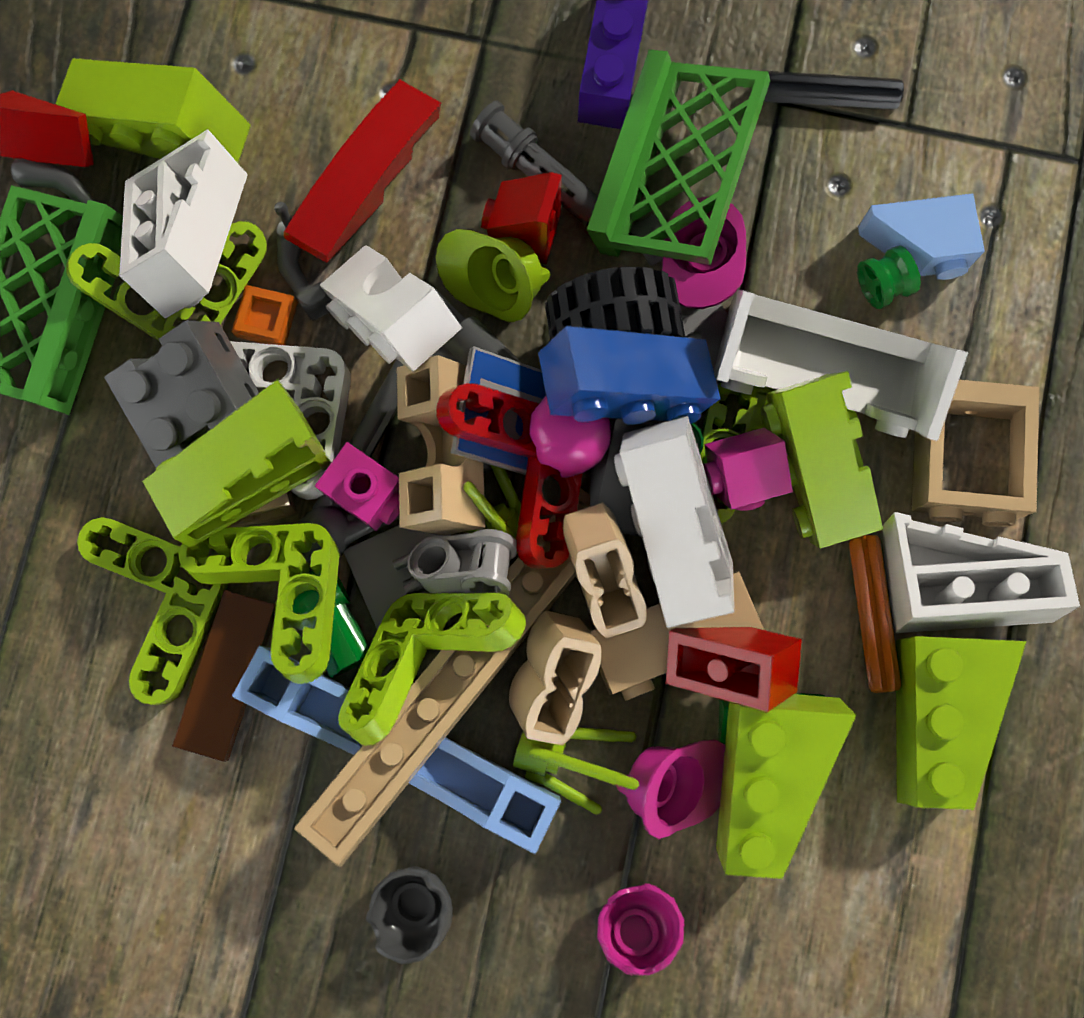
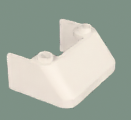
(891, 375)

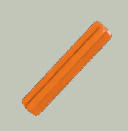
(874, 614)

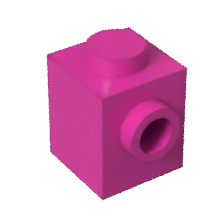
(748, 469)
(361, 487)

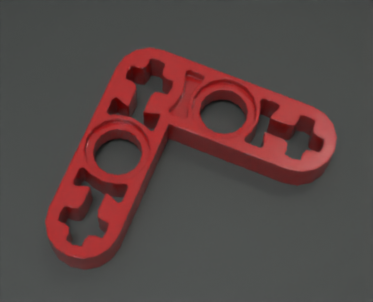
(491, 432)

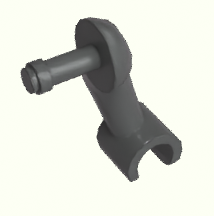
(48, 175)
(310, 297)

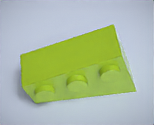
(150, 106)
(824, 460)
(237, 467)
(949, 716)
(774, 779)

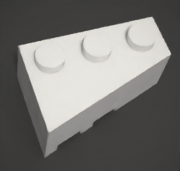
(179, 223)
(677, 521)
(969, 581)

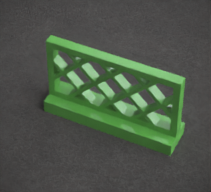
(636, 150)
(73, 317)

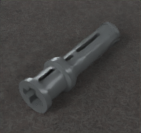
(519, 148)

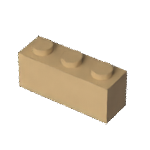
(642, 653)

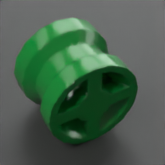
(888, 277)

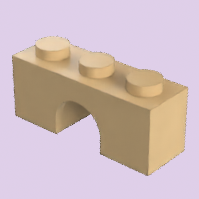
(434, 495)

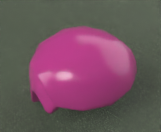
(567, 443)
(640, 930)

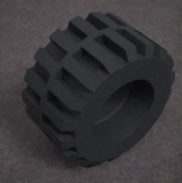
(617, 301)

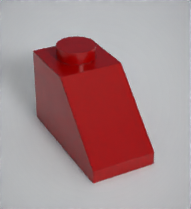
(526, 211)
(735, 664)

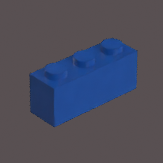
(627, 376)

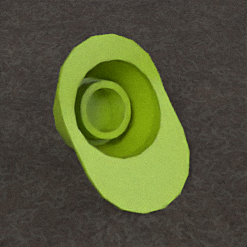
(490, 272)

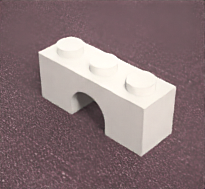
(393, 314)

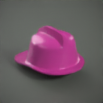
(706, 284)
(676, 786)

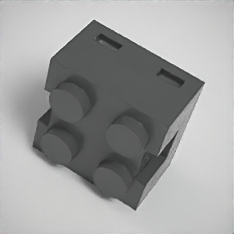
(182, 388)

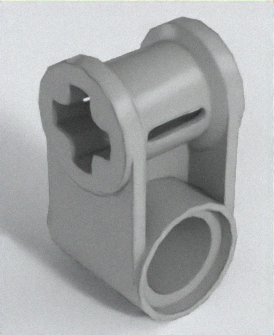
(464, 563)

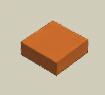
(264, 316)

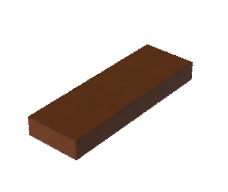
(211, 712)

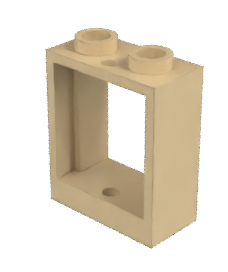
(986, 400)

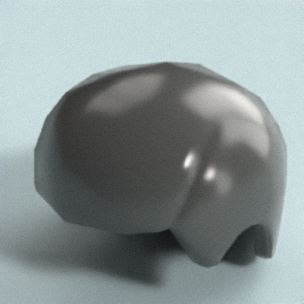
(410, 914)

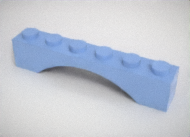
(452, 774)

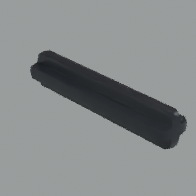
(834, 90)

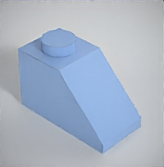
(937, 232)

